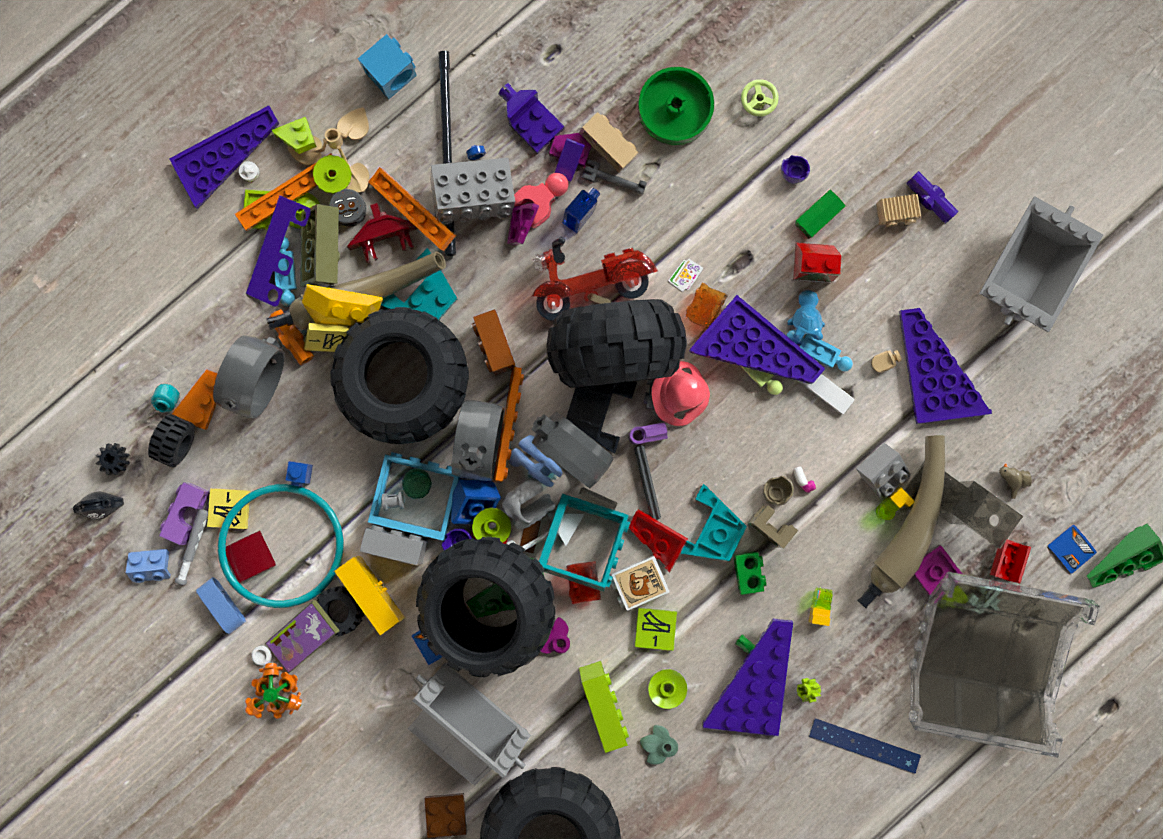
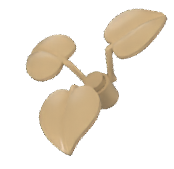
(352, 125)

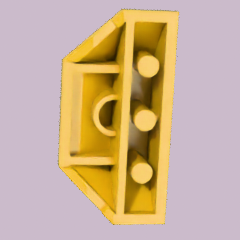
(338, 306)

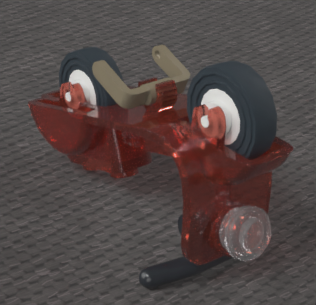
(624, 270)

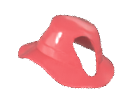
(680, 393)

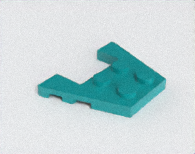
(431, 296)
(720, 532)

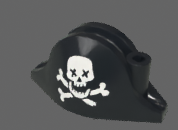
(98, 505)

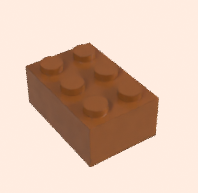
(493, 342)

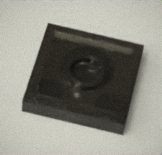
(598, 498)

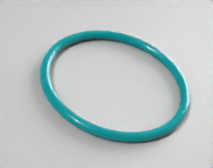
(280, 603)

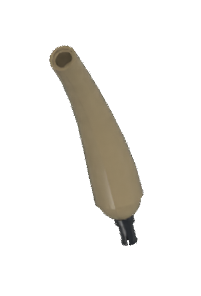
(378, 285)
(909, 546)

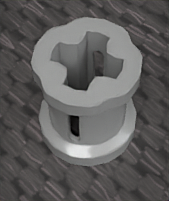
(393, 501)

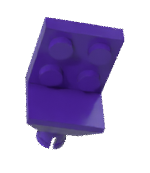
(530, 117)

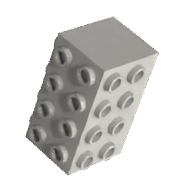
(472, 190)

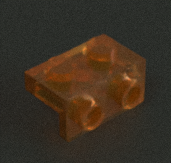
(705, 305)

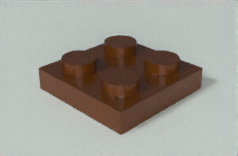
(445, 815)

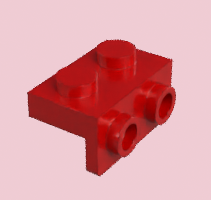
(1010, 561)

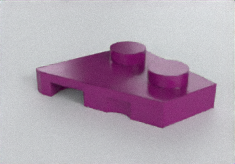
(559, 141)
(520, 223)

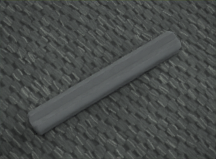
(647, 482)

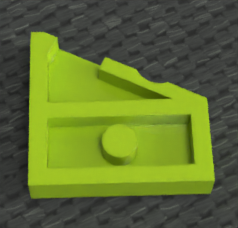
(296, 135)

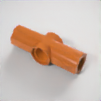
(293, 341)

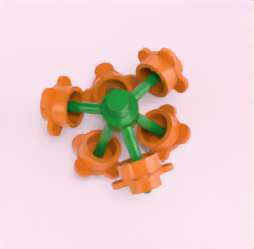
(265, 687)

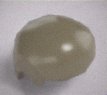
(778, 490)

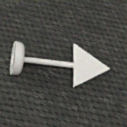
(566, 530)

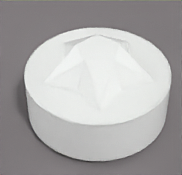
(249, 171)

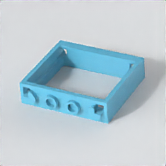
(381, 486)

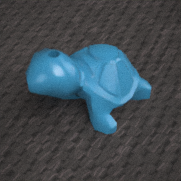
(807, 318)

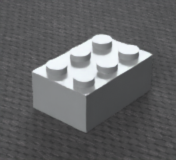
(394, 545)

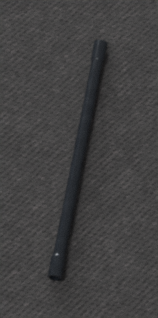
(444, 67)

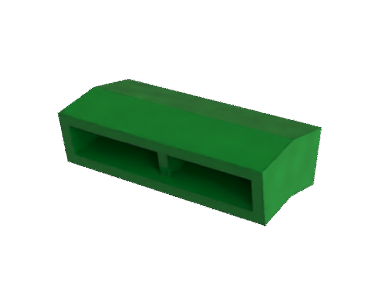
(820, 214)

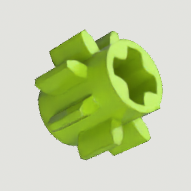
(808, 690)

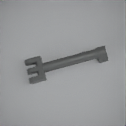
(595, 172)

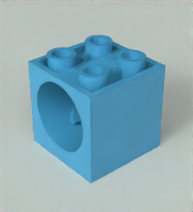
(388, 66)

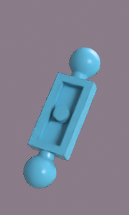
(288, 282)
(822, 351)

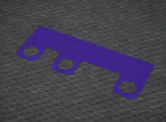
(270, 252)

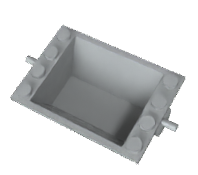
(1040, 265)
(466, 727)

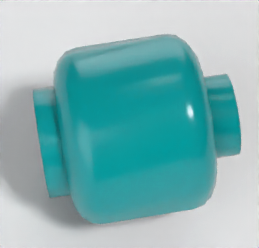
(165, 398)

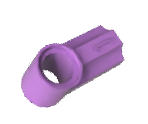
(650, 433)

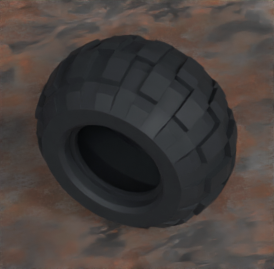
(616, 343)
(431, 408)
(461, 637)
(554, 793)

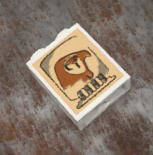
(639, 583)

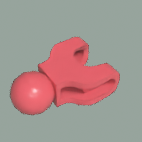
(542, 195)

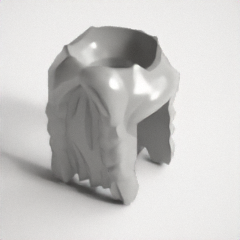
(535, 511)

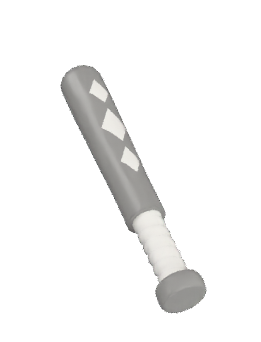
(194, 539)

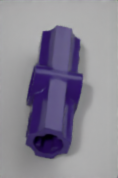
(932, 197)

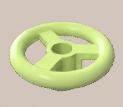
(758, 93)

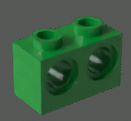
(744, 574)

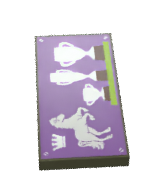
(302, 636)

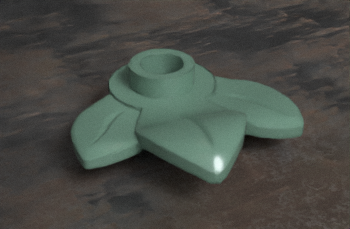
(656, 744)

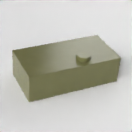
(320, 247)

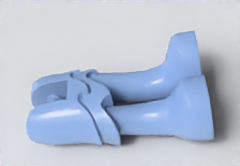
(538, 471)

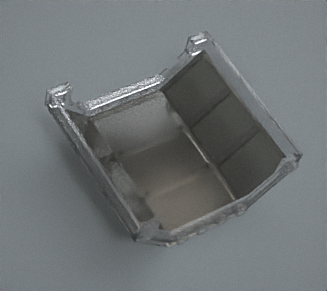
(993, 662)

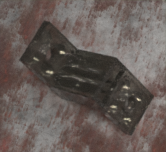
(972, 506)

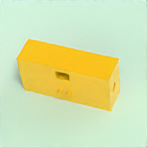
(369, 594)

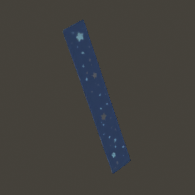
(865, 745)

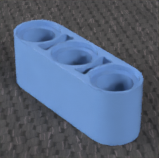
(220, 605)

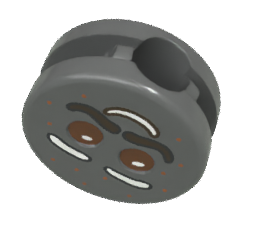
(351, 207)

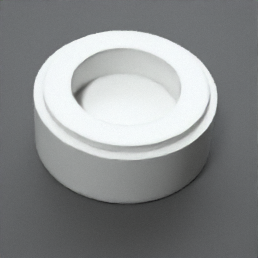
(261, 655)

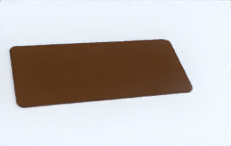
(529, 534)

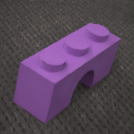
(175, 526)

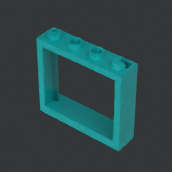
(594, 509)

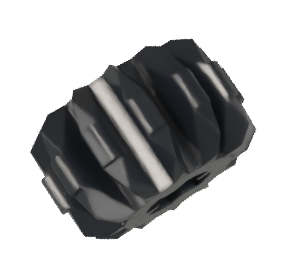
(117, 464)

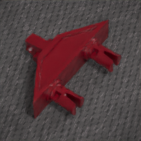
(380, 228)

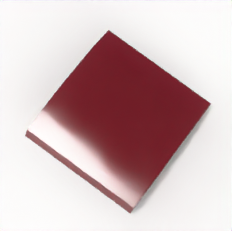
(249, 556)

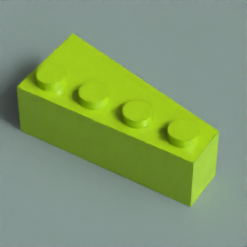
(603, 706)

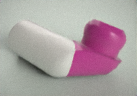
(801, 480)

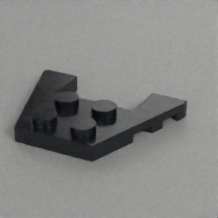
(590, 408)

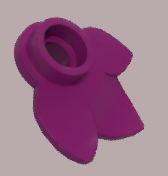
(558, 632)

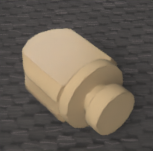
(885, 361)

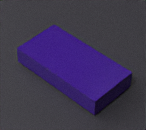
(569, 158)

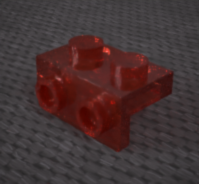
(579, 592)

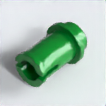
(745, 644)

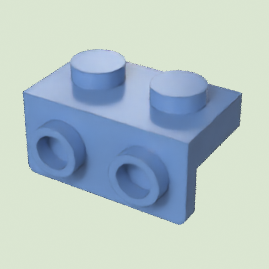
(148, 565)

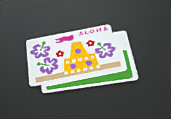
(685, 275)

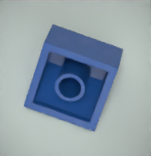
(471, 498)

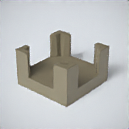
(780, 538)

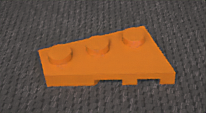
(199, 402)

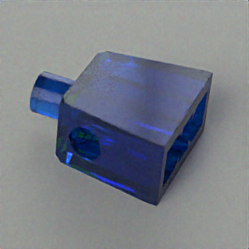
(580, 209)

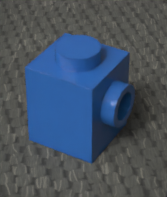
(299, 473)

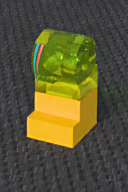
(887, 509)
(821, 606)

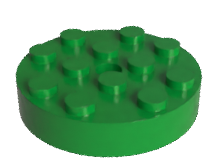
(680, 87)

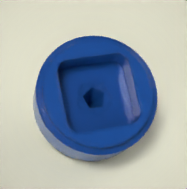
(475, 152)

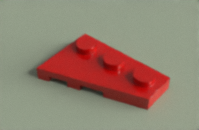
(659, 538)

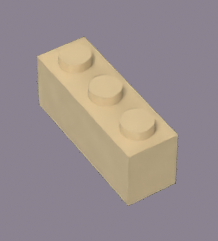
(608, 142)

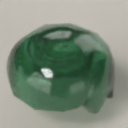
(416, 483)

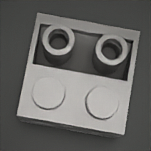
(884, 471)

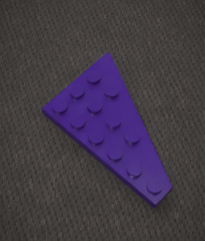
(751, 341)
(936, 380)
(757, 691)

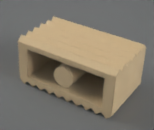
(898, 209)

